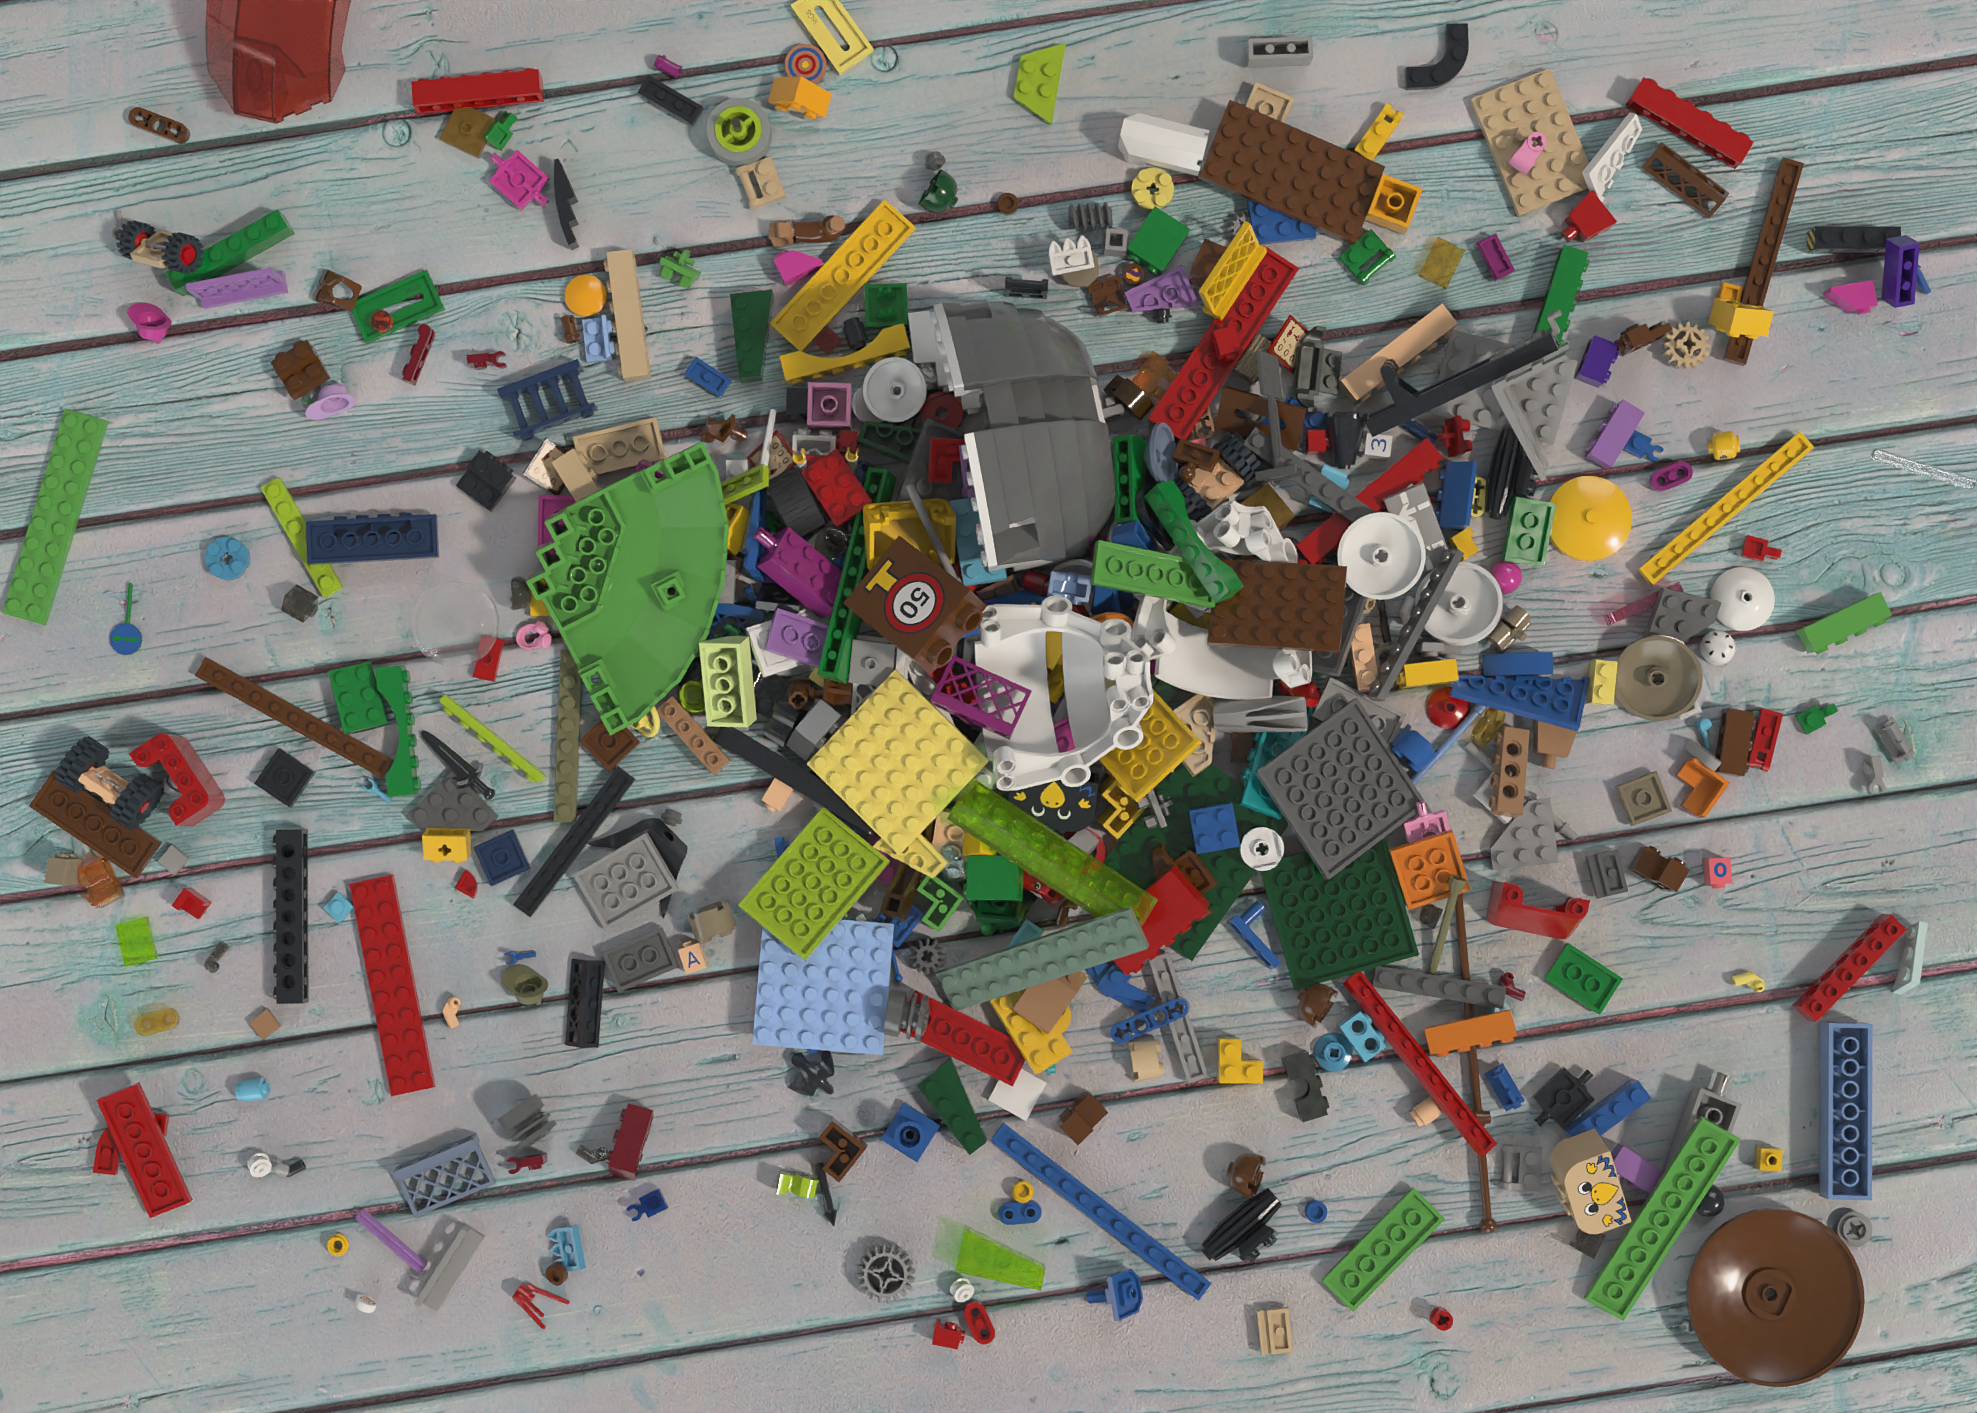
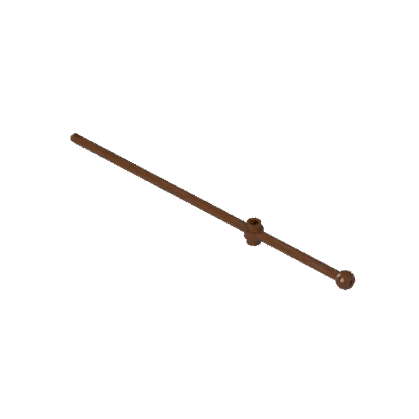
(1487, 1224)

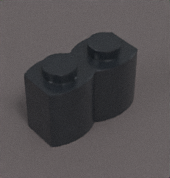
(783, 722)

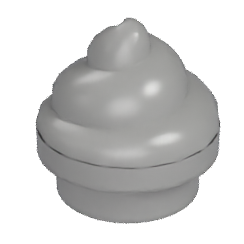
(169, 786)

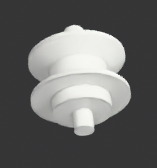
(930, 377)
(259, 1165)
(962, 1290)

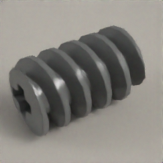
(1090, 216)

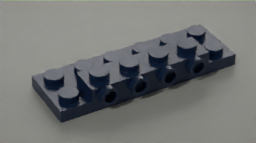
(372, 538)

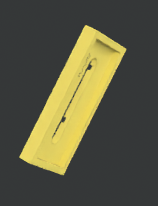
(840, 59)

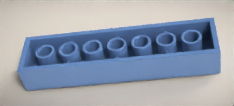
(1845, 1110)

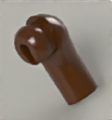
(1063, 912)

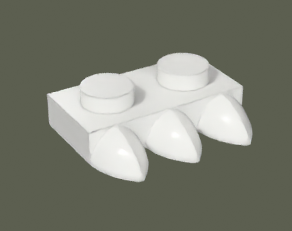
(1070, 258)

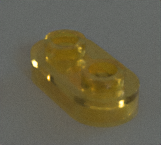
(1488, 726)
(157, 1020)

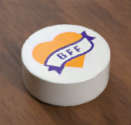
(365, 1303)

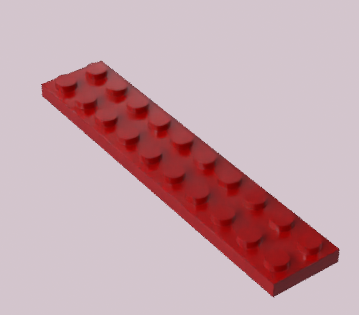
(1202, 372)
(392, 985)

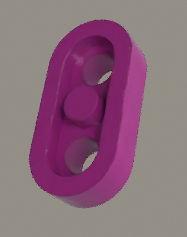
(1670, 476)

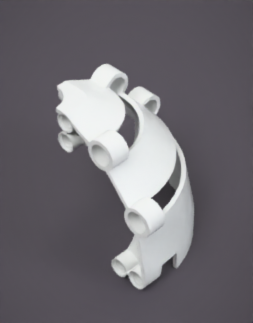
(1183, 649)
(1091, 652)

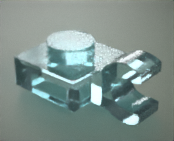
(955, 868)

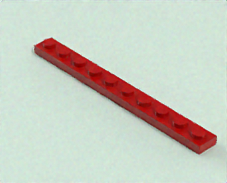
(1420, 1064)

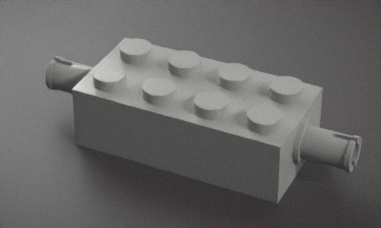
(1709, 1104)

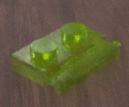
(136, 942)

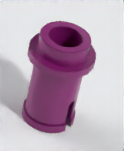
(667, 66)

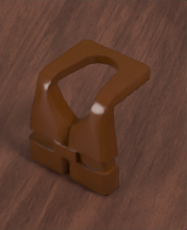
(324, 291)
(1107, 291)

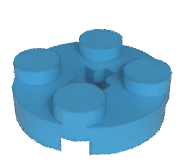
(236, 566)

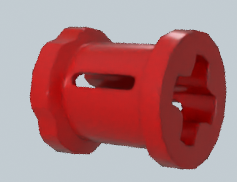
(1448, 1319)

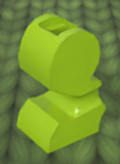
(799, 1185)

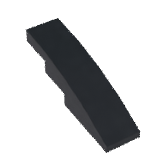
(564, 199)

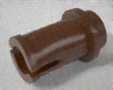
(570, 331)

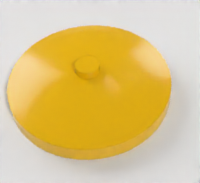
(1590, 518)

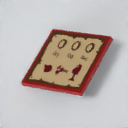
(1287, 341)
(779, 458)

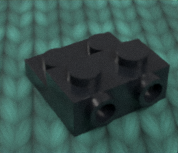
(486, 480)

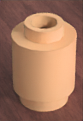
(1425, 1112)

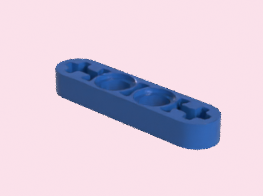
(1148, 1017)

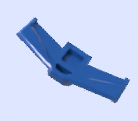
(1113, 984)

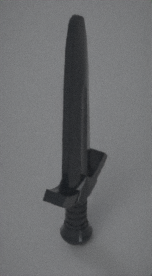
(458, 765)

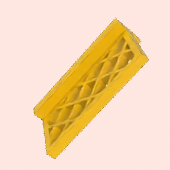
(1231, 281)

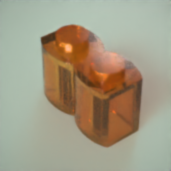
(101, 883)

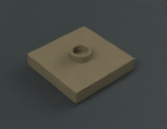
(1643, 798)

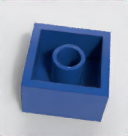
(1214, 827)

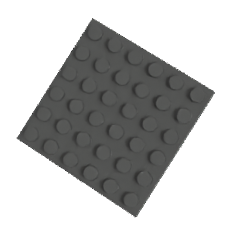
(1340, 788)

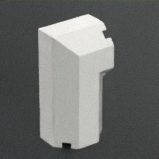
(1162, 143)

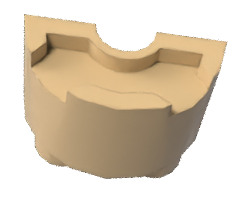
(1145, 1058)

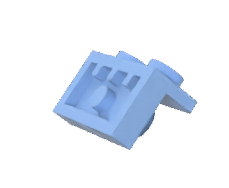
(598, 339)

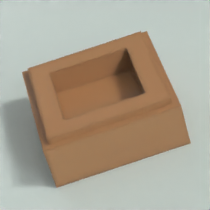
(265, 1024)

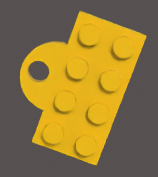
(1036, 1046)

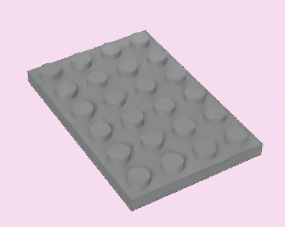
(1540, 395)

